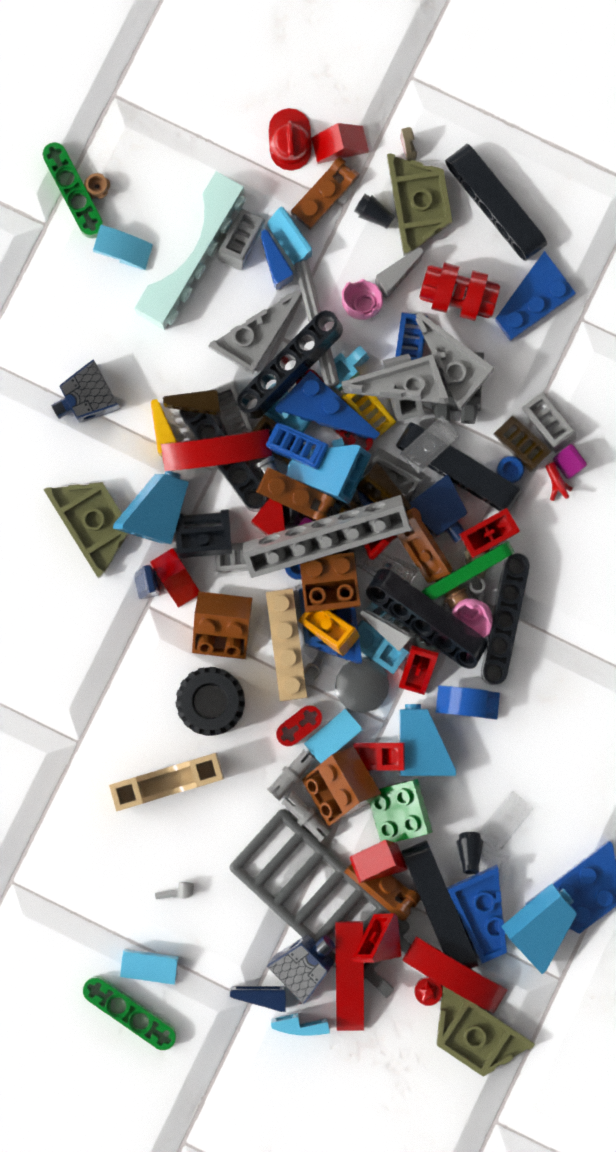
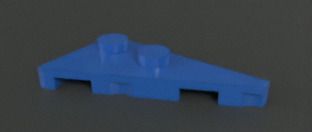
(318, 403)

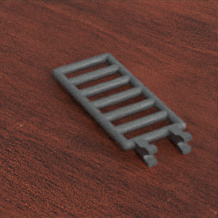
(296, 921)

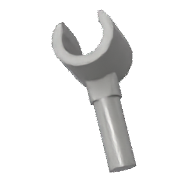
(478, 593)
(316, 663)
(184, 891)

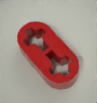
(294, 720)

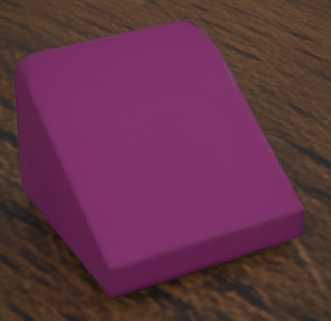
(569, 461)

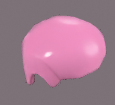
(362, 299)
(475, 615)

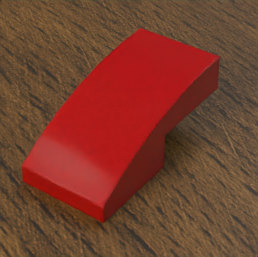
(382, 756)

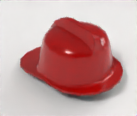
(290, 139)

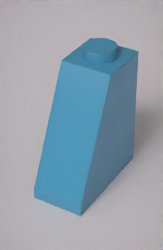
(337, 473)
(155, 509)
(423, 745)
(541, 926)

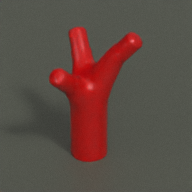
(558, 483)

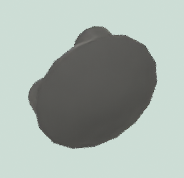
(362, 686)

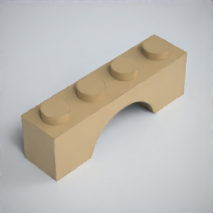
(286, 645)
(166, 782)

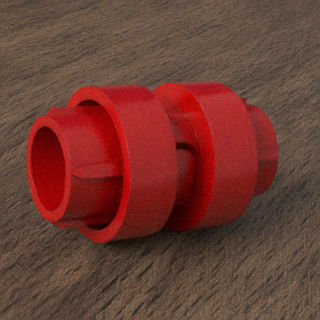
(478, 299)

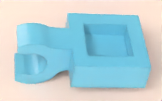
(347, 366)

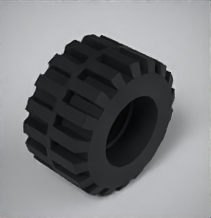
(186, 696)

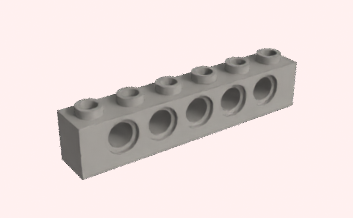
(326, 536)

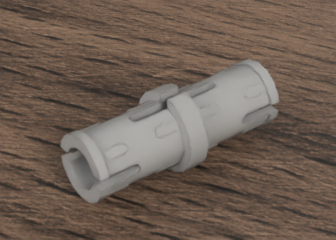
(291, 775)
(306, 816)

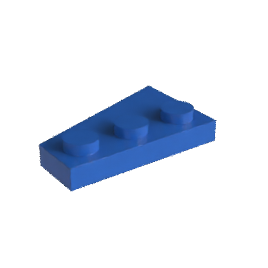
(535, 298)
(480, 910)

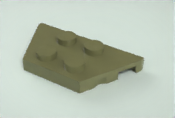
(419, 201)
(90, 518)
(476, 1035)

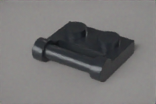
(203, 540)

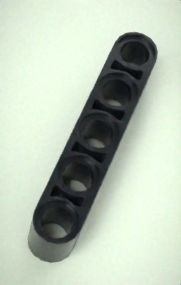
(496, 202)
(287, 378)
(467, 473)
(242, 489)
(513, 608)
(426, 618)
(438, 904)

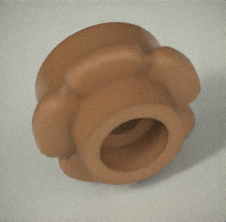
(99, 179)
(454, 596)

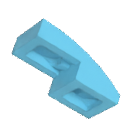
(123, 247)
(379, 649)
(291, 1025)

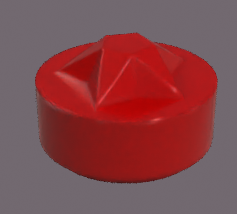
(427, 991)

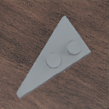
(250, 341)
(459, 365)
(408, 381)

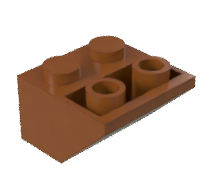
(330, 583)
(221, 625)
(341, 785)

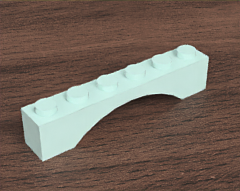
(163, 297)

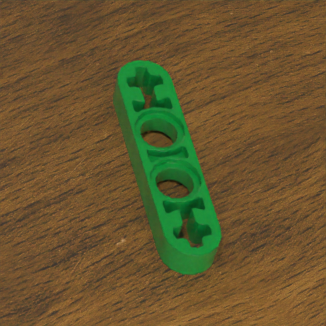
(70, 191)
(469, 570)
(126, 1017)

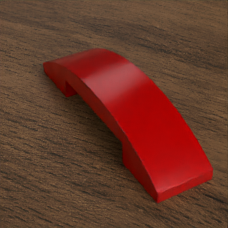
(215, 450)
(454, 975)
(349, 977)

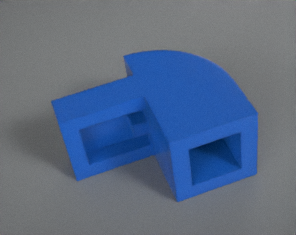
(467, 702)

